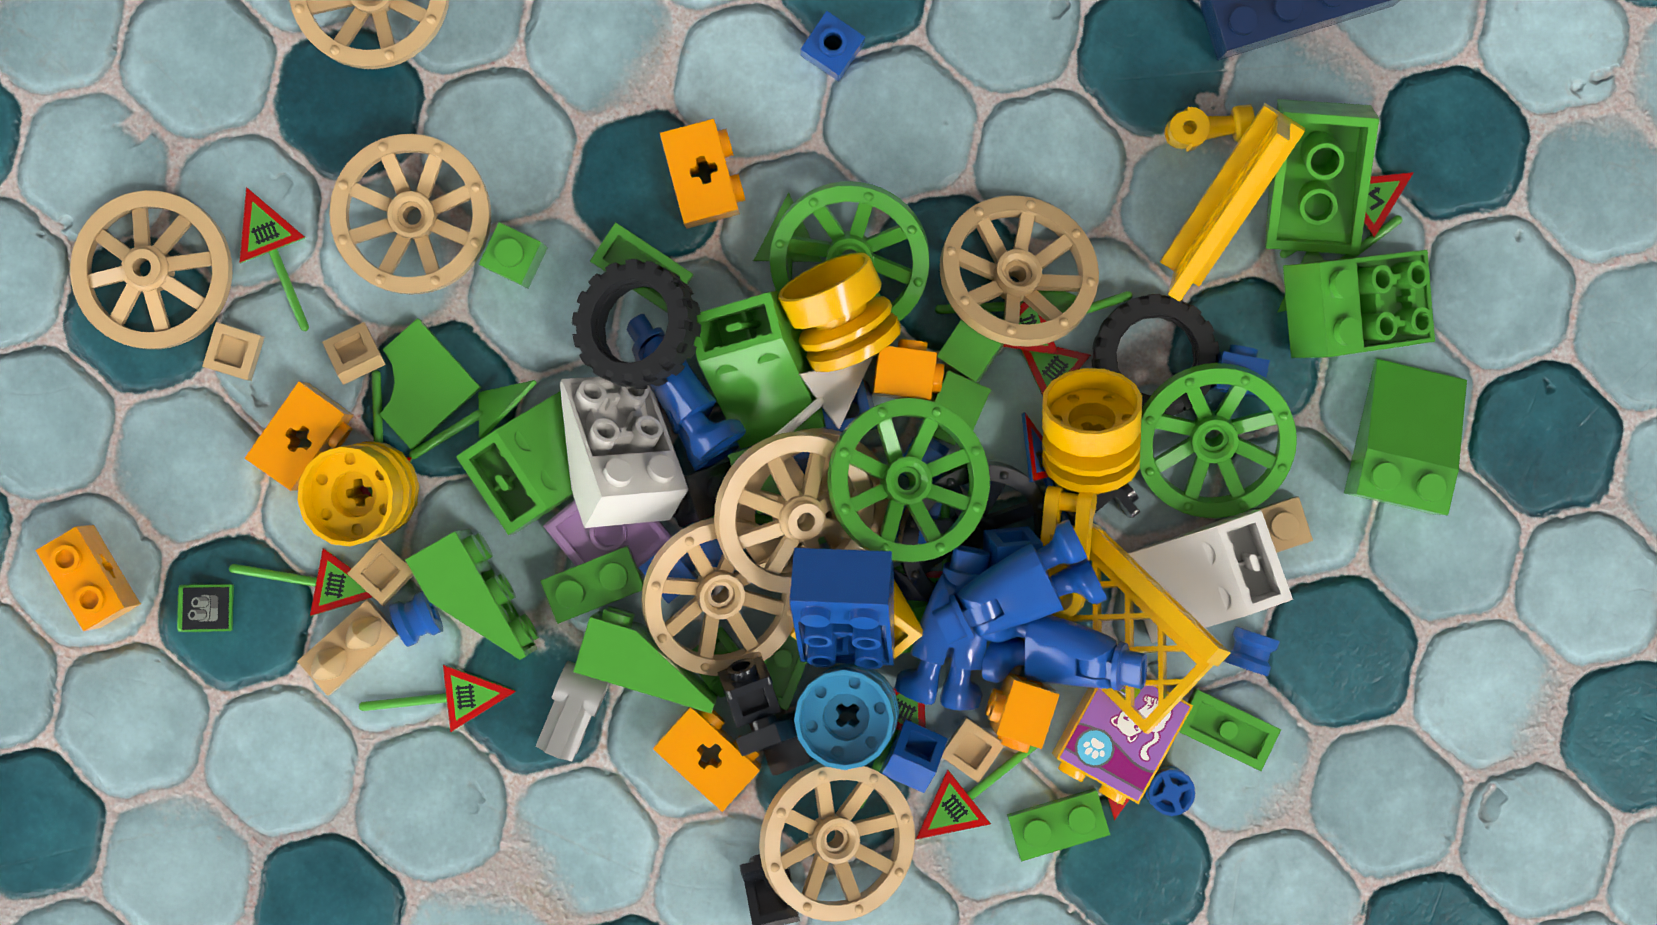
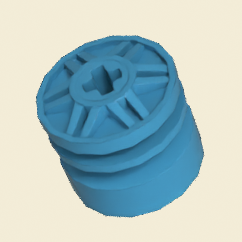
(853, 742)

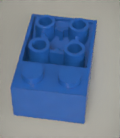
(843, 607)

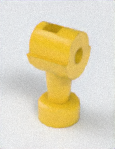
(1193, 126)

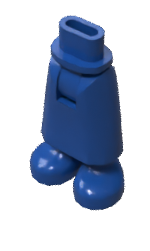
(687, 404)
(1020, 588)
(931, 648)
(1063, 654)

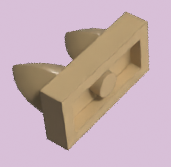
(348, 647)

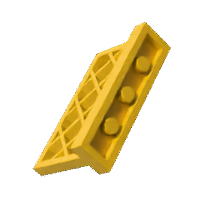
(1230, 198)
(1165, 612)

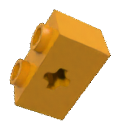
(686, 149)
(303, 410)
(88, 577)
(715, 780)

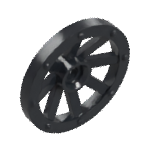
(1000, 475)

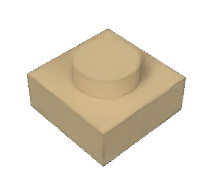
(233, 351)
(353, 353)
(1286, 523)
(381, 573)
(972, 749)

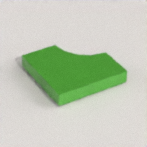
(426, 386)

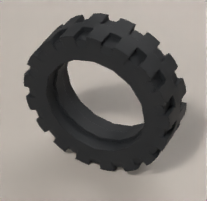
(1156, 306)
(594, 312)

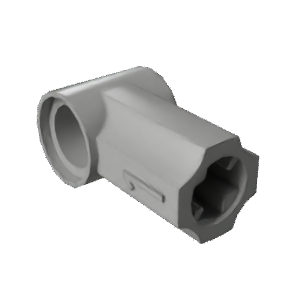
(574, 704)

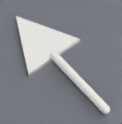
(833, 393)

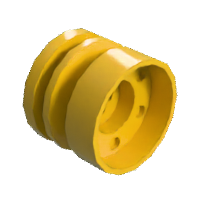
(840, 312)
(1091, 430)
(333, 499)

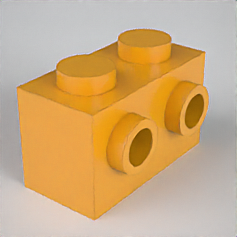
(907, 371)
(1021, 712)

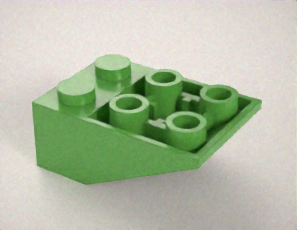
(1358, 304)
(755, 366)
(522, 466)
(464, 585)

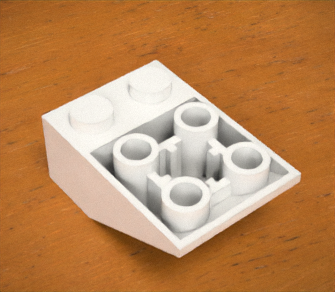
(619, 454)
(1218, 570)

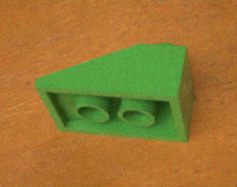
(1324, 183)
(1409, 439)
(627, 656)

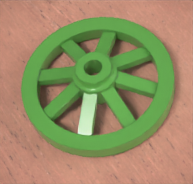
(868, 197)
(1220, 448)
(919, 478)

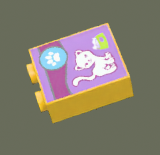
(1112, 748)

